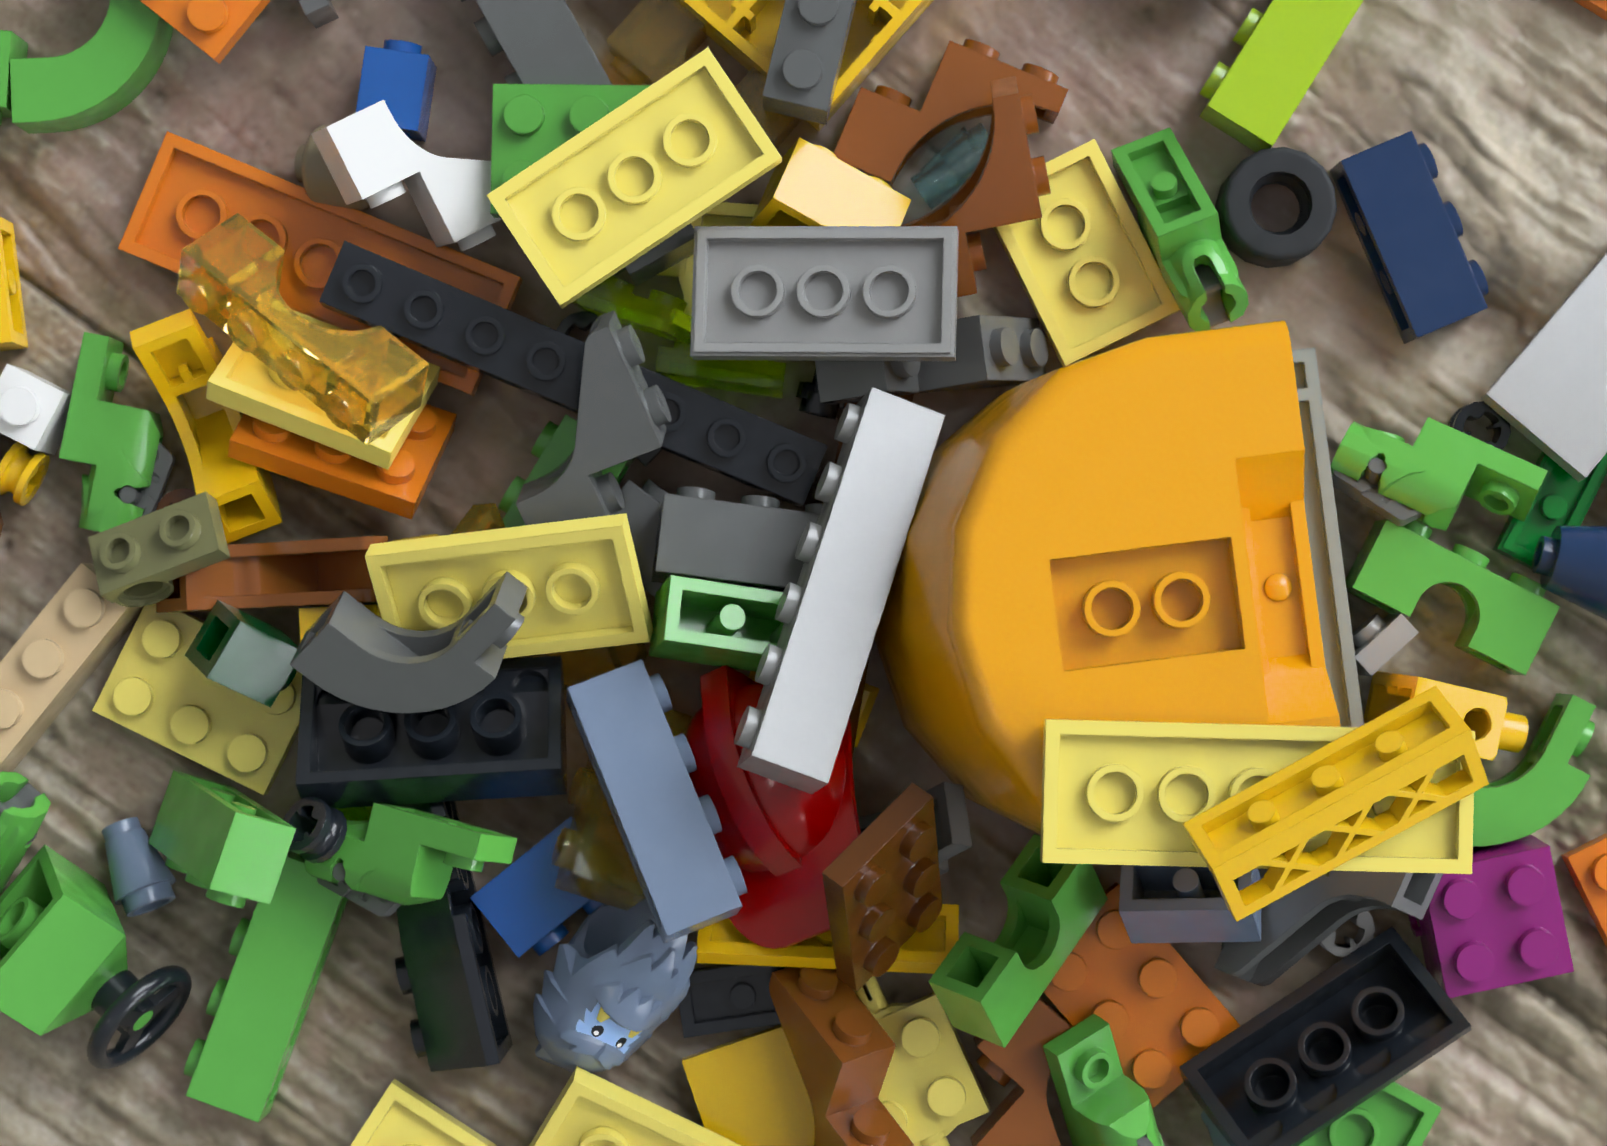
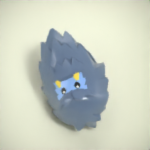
(610, 989)

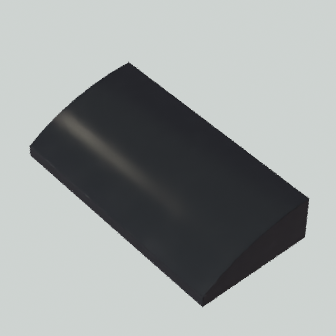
(486, 747)
(1325, 1047)

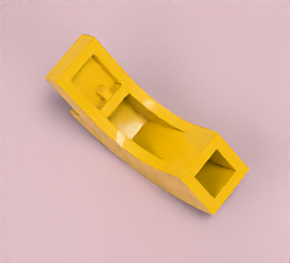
(180, 365)

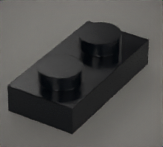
(728, 999)

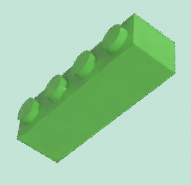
(266, 995)

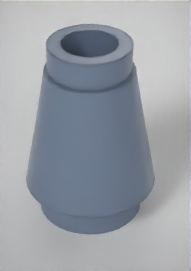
(136, 869)

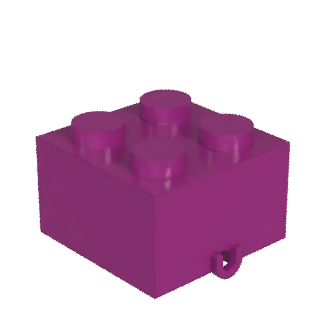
(1497, 922)

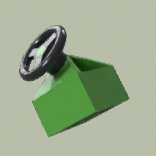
(69, 957)

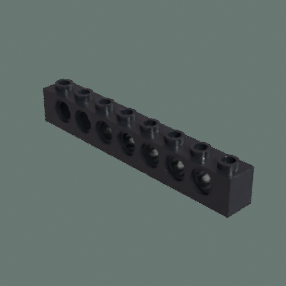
(551, 368)

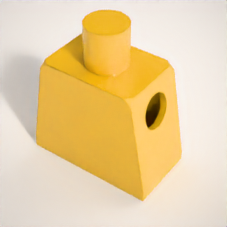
(1480, 710)

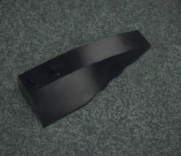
(451, 974)

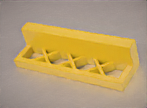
(1334, 793)
(919, 954)

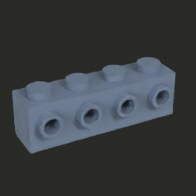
(654, 800)

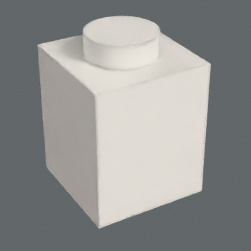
(32, 409)

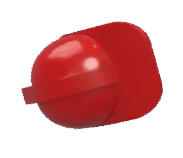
(771, 829)

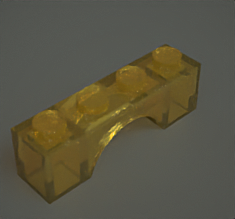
(356, 377)

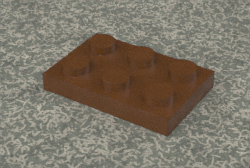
(884, 888)

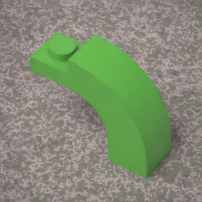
(94, 79)
(1542, 782)

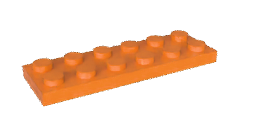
(200, 188)

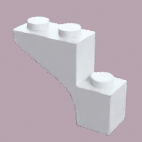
(373, 155)

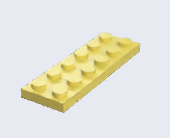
(1130, 785)

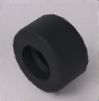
(1300, 175)

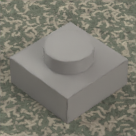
(1380, 640)

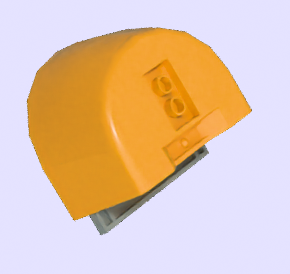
(1124, 552)

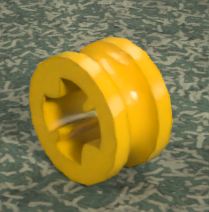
(22, 473)

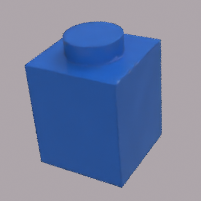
(403, 81)

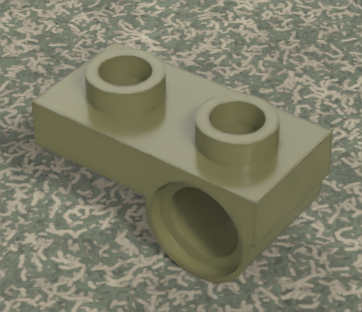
(145, 554)

